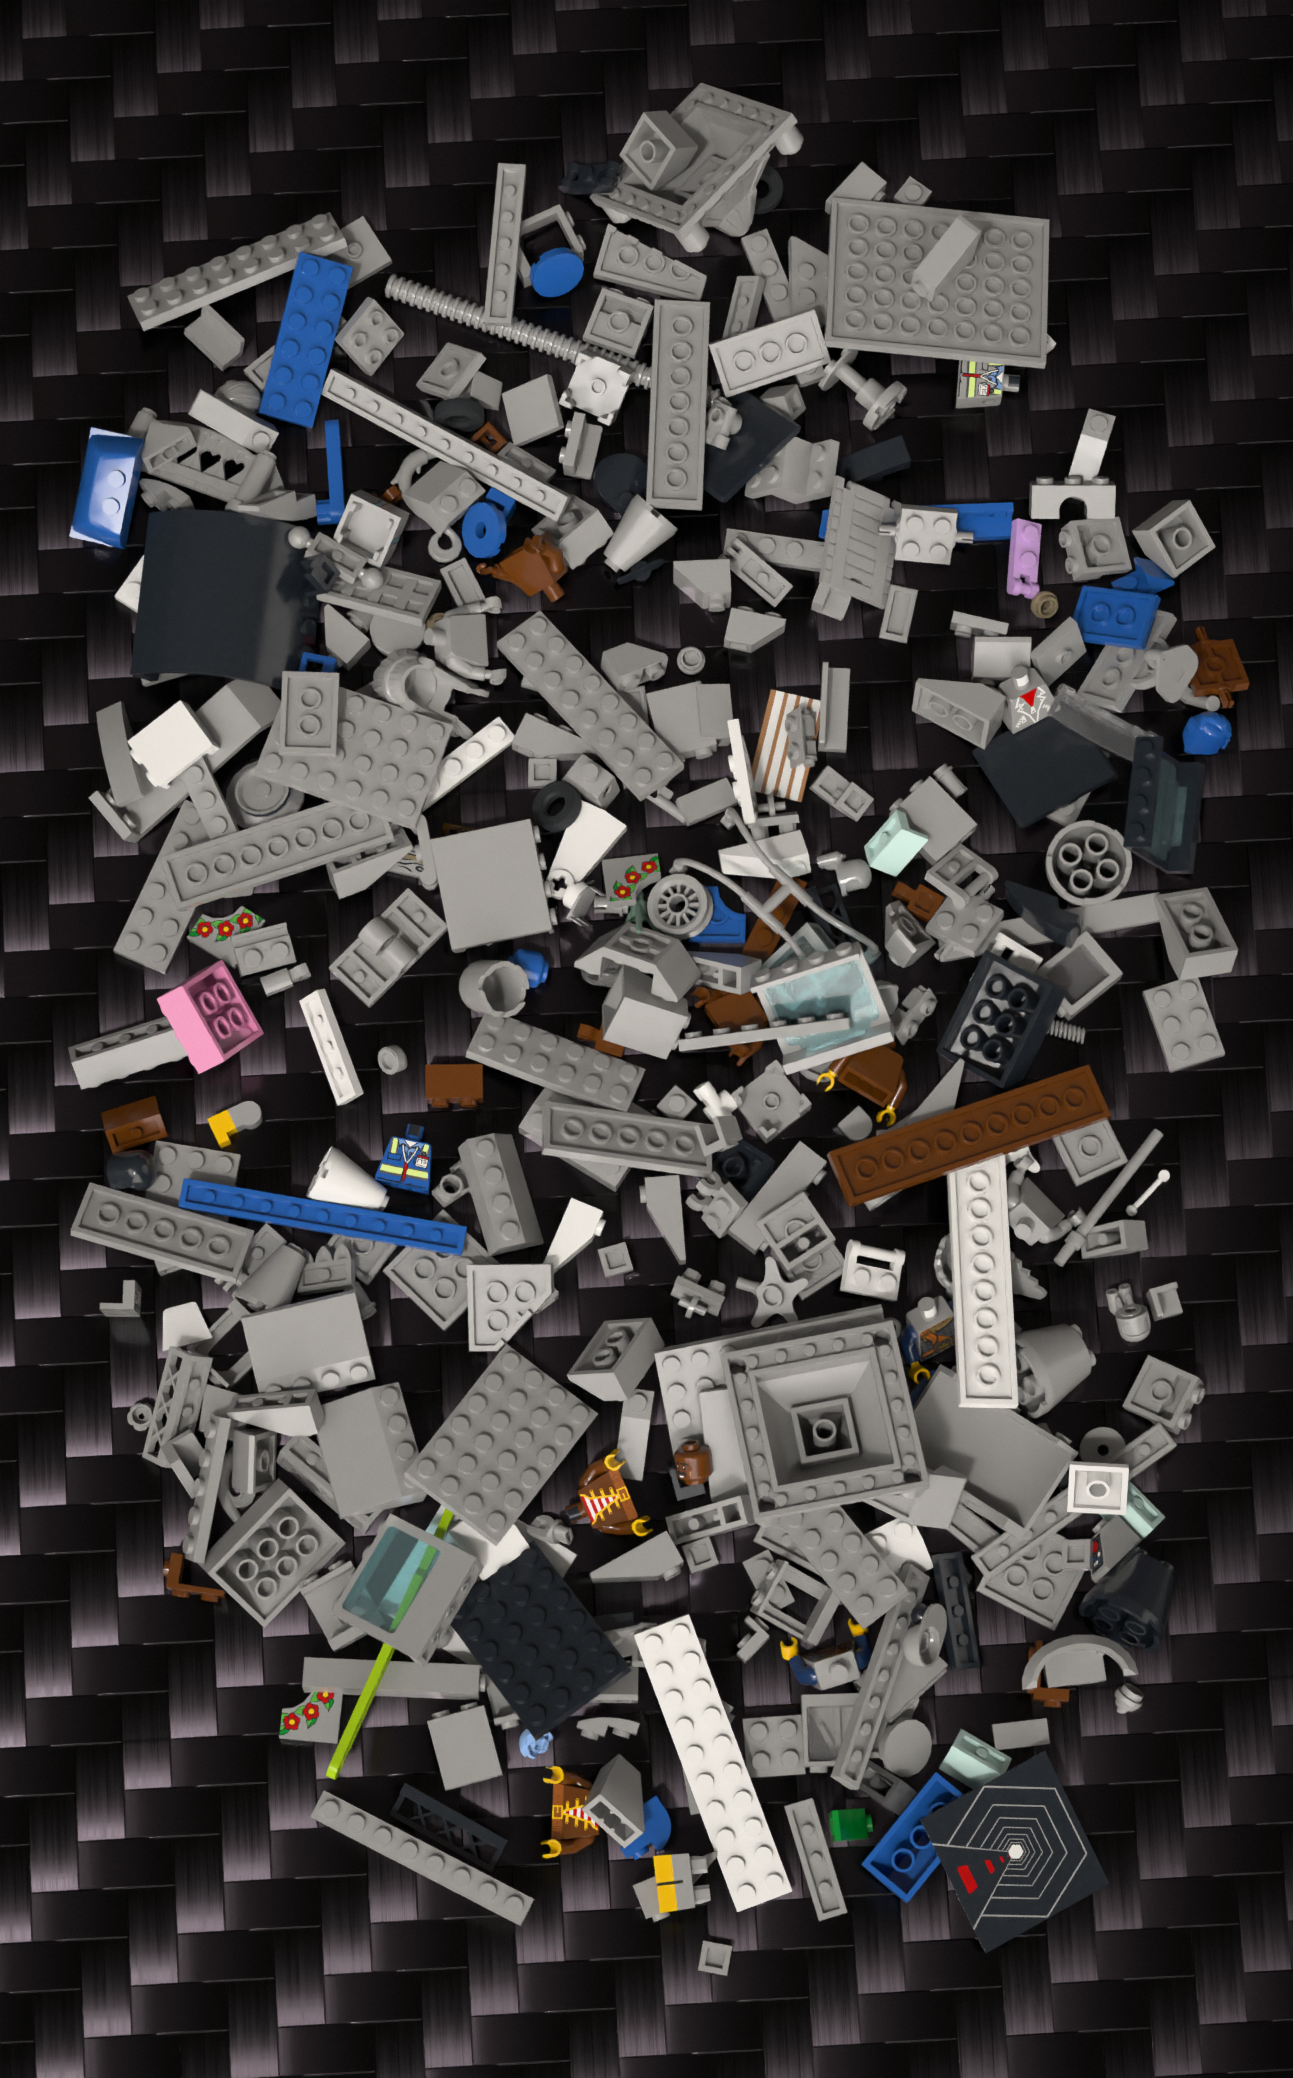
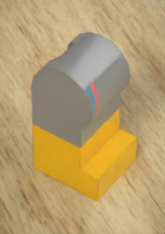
(235, 1119)

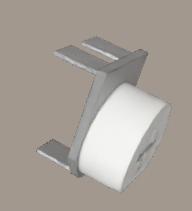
(578, 899)

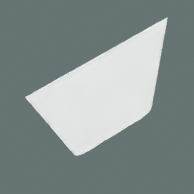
(183, 1326)

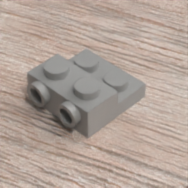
(619, 322)
(1094, 548)
(1164, 1395)

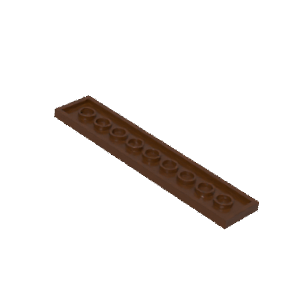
(968, 1135)

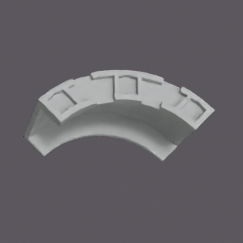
(1006, 1457)

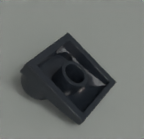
(744, 1168)

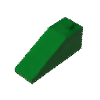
(849, 1825)

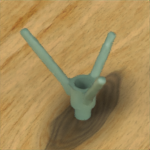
(640, 914)

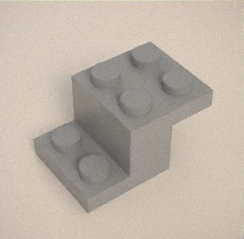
(797, 472)
(802, 1244)

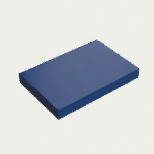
(1115, 616)

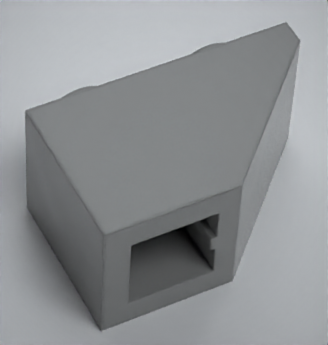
(751, 630)
(632, 665)

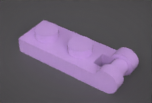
(1024, 558)

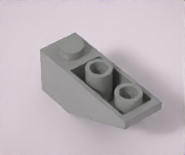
(545, 741)

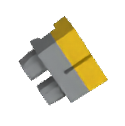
(677, 1868)

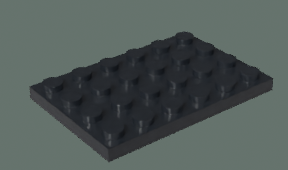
(537, 1642)

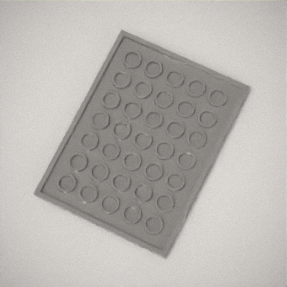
(984, 315)

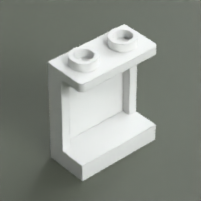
(171, 744)

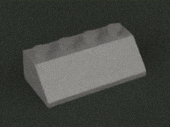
(500, 1193)

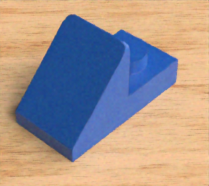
(1146, 579)

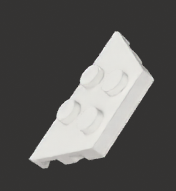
(741, 768)

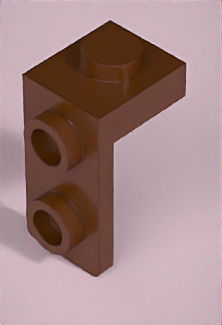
(173, 1571)
(1051, 1696)

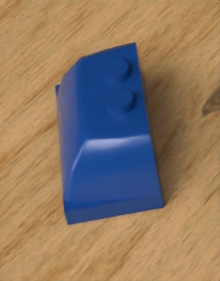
(108, 488)

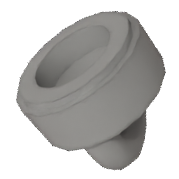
(392, 1059)

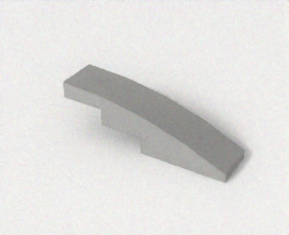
(120, 765)

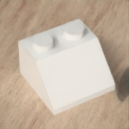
(899, 1545)

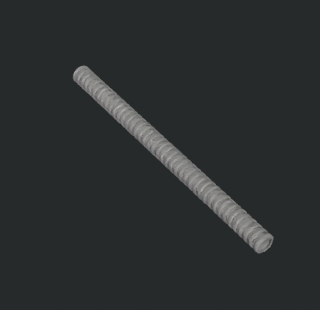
(519, 332)

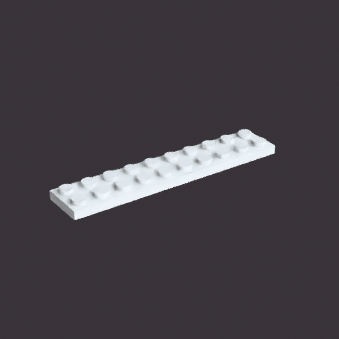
(982, 1286)
(712, 1762)

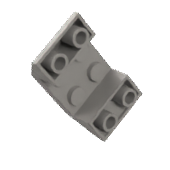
(649, 953)
(934, 1507)

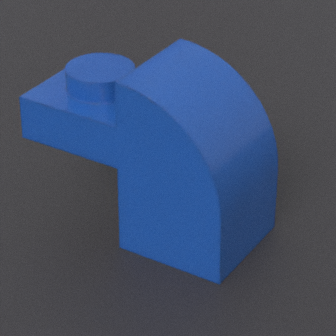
(656, 1830)

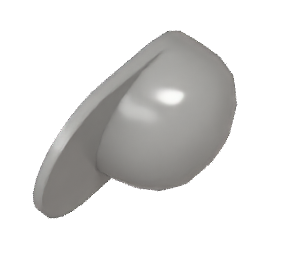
(924, 1640)

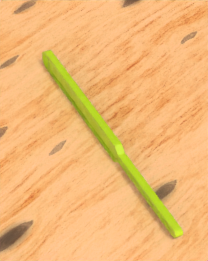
(372, 1684)

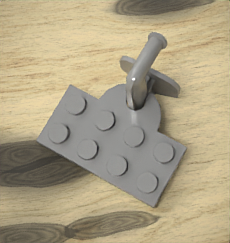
(1123, 670)

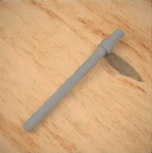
(1076, 1238)

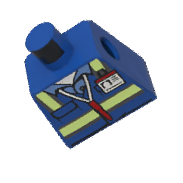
(407, 1162)

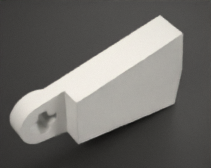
(584, 846)

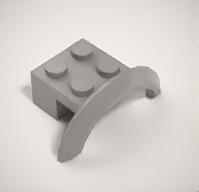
(1075, 1662)

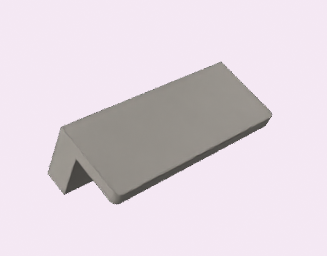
(833, 709)

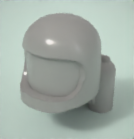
(850, 874)
(1131, 1318)

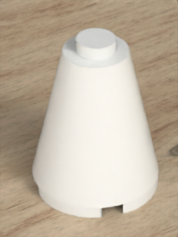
(346, 1184)

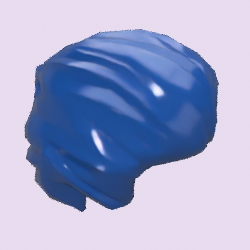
(1206, 733)

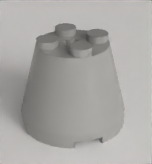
(1088, 863)
(1050, 1366)

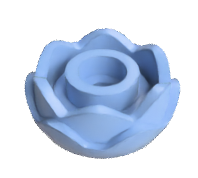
(531, 1747)

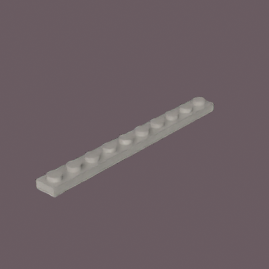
(446, 444)

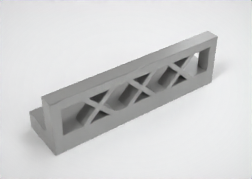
(185, 1405)
(305, 1463)

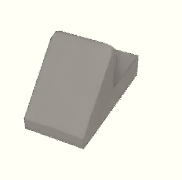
(483, 390)

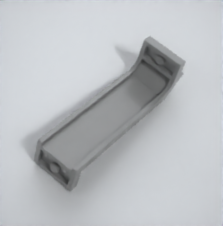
(232, 720)

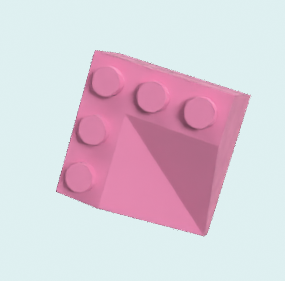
(210, 1016)

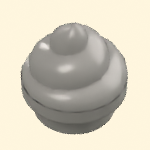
(1128, 1698)

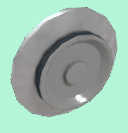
(260, 800)

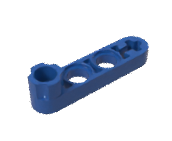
(331, 510)

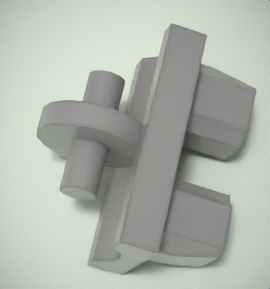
(786, 821)
(696, 1297)

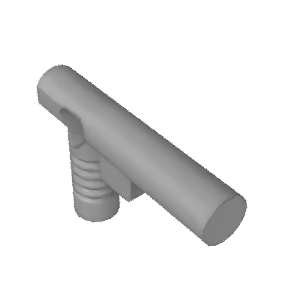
(663, 801)

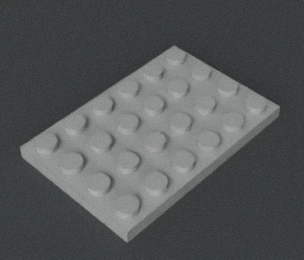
(380, 765)
(500, 1444)

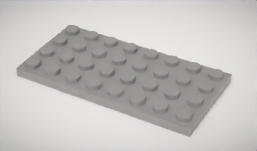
(698, 1365)

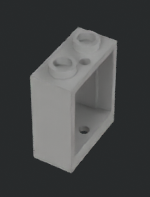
(540, 220)

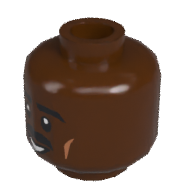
(693, 1462)

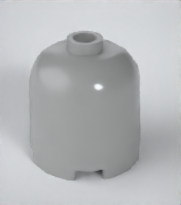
(494, 987)

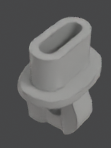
(550, 1530)

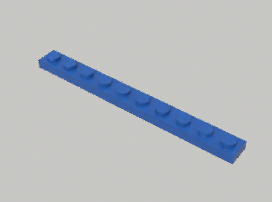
(322, 1217)

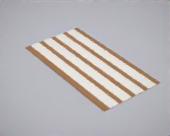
(771, 765)

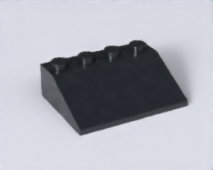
(1001, 1021)

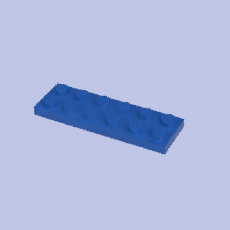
(305, 340)

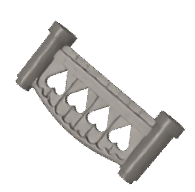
(212, 481)

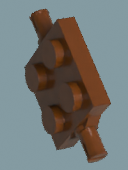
(1218, 668)

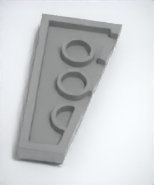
(635, 265)

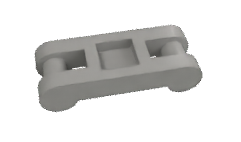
(424, 853)

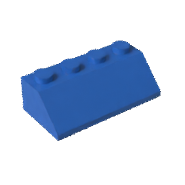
(905, 1852)

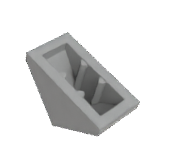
(165, 444)

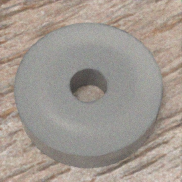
(1100, 1437)

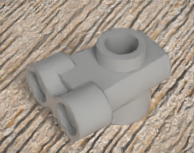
(723, 422)
(455, 1181)

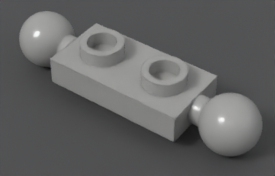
(345, 560)

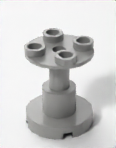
(870, 393)

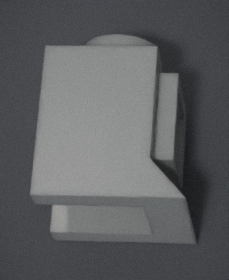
(720, 1135)

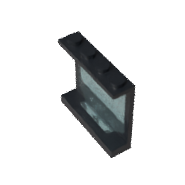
(1163, 807)

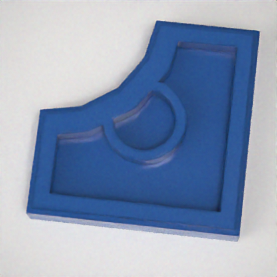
(724, 926)

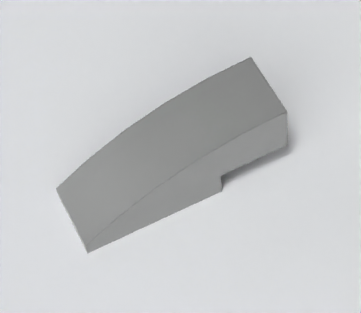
(281, 505)

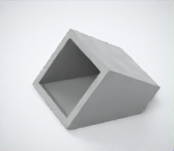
(641, 1019)

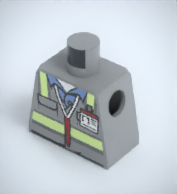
(983, 384)

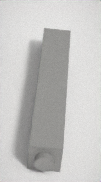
(399, 1679)

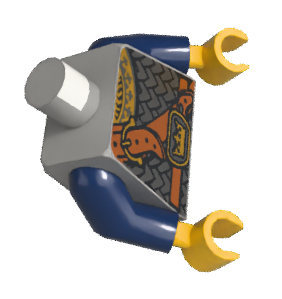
(927, 1333)
(833, 1664)

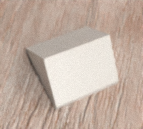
(1098, 1488)

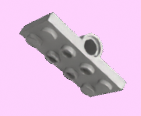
(388, 947)

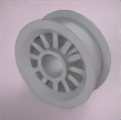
(658, 896)

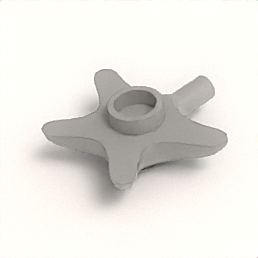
(773, 1294)

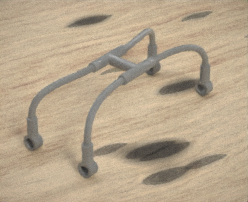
(788, 886)

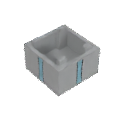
(371, 527)

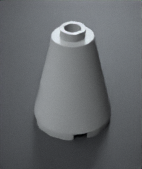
(637, 535)
(273, 1281)

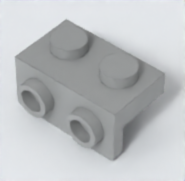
(581, 448)

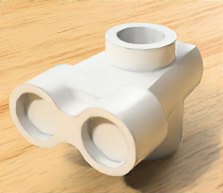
(716, 1104)

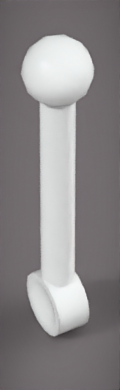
(1163, 1176)

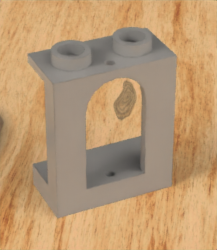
(218, 1331)
(821, 1615)

